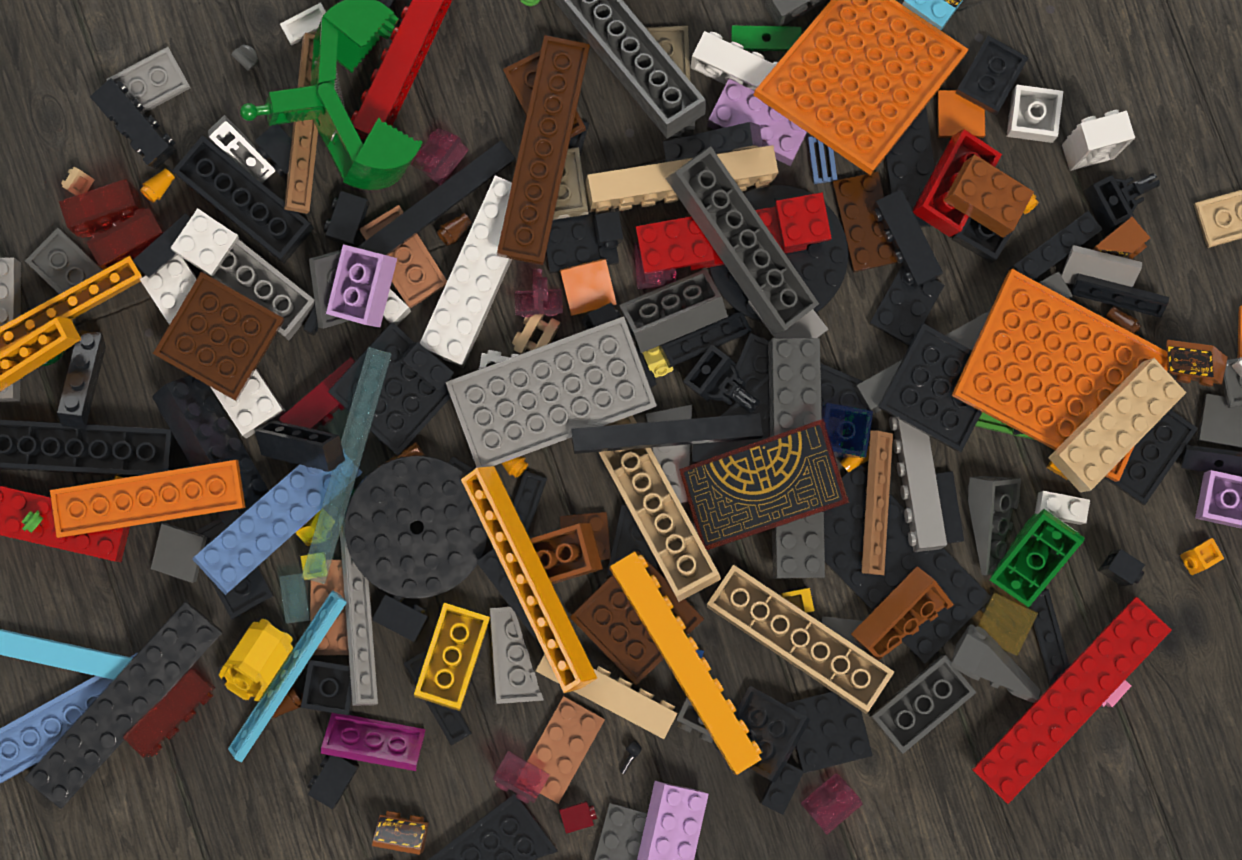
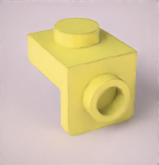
(656, 362)

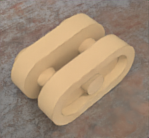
(523, 340)

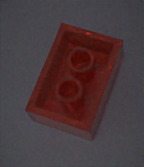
(100, 208)
(125, 238)

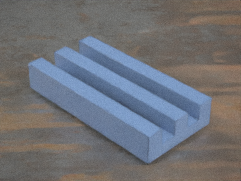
(811, 140)

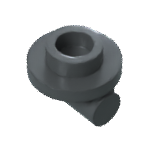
(245, 56)

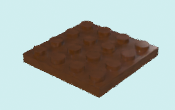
(218, 336)
(618, 631)

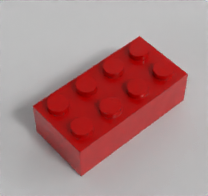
(931, 202)

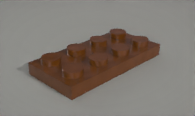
(521, 79)
(863, 232)

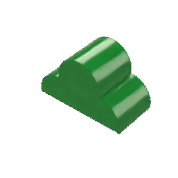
(1036, 556)

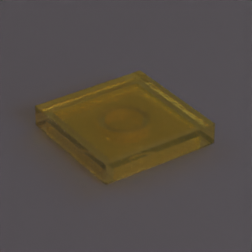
(1007, 622)

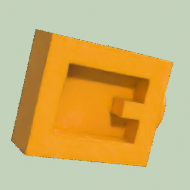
(1202, 556)

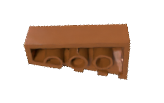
(900, 614)

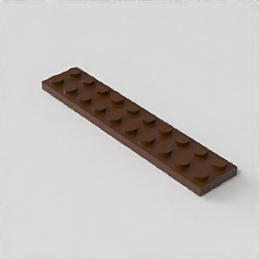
(543, 150)

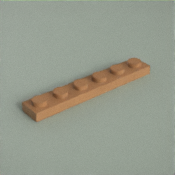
(877, 503)

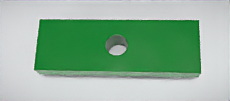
(750, 37)

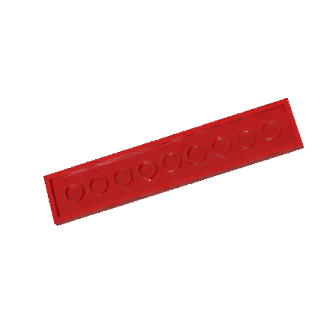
(1071, 700)

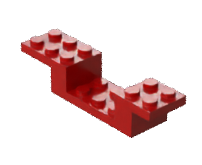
(682, 243)

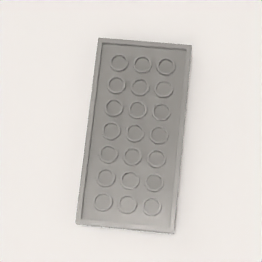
(549, 392)

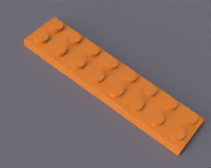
(147, 498)

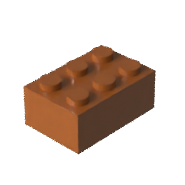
(988, 196)
(568, 552)

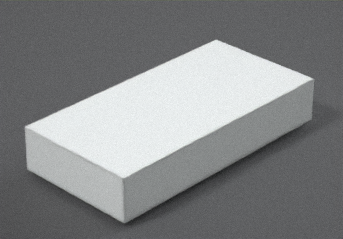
(304, 22)

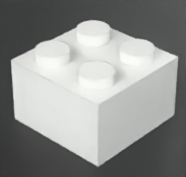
(1034, 113)
(204, 242)

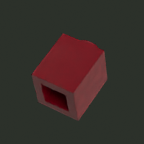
(578, 816)

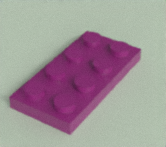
(373, 741)

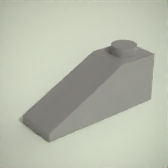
(240, 149)

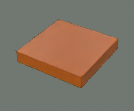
(958, 113)
(588, 286)

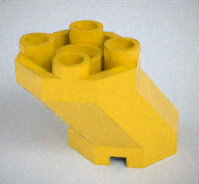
(256, 660)

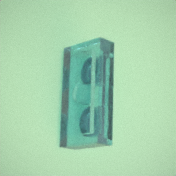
(294, 598)

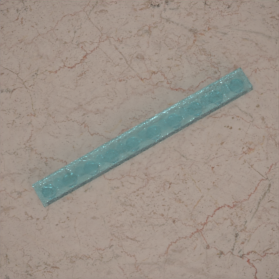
(345, 474)

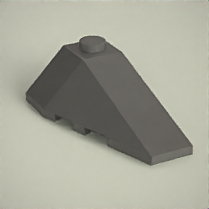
(991, 507)
(983, 657)

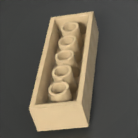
(1117, 425)
(623, 700)

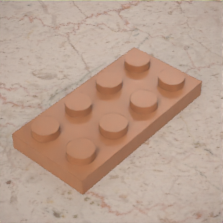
(415, 271)
(336, 638)
(564, 746)

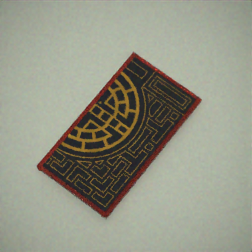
(764, 485)

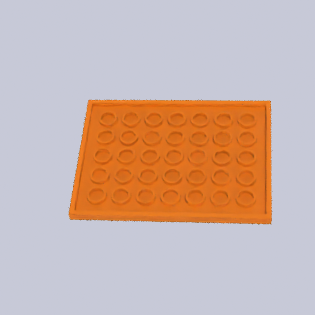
(861, 76)
(1048, 363)

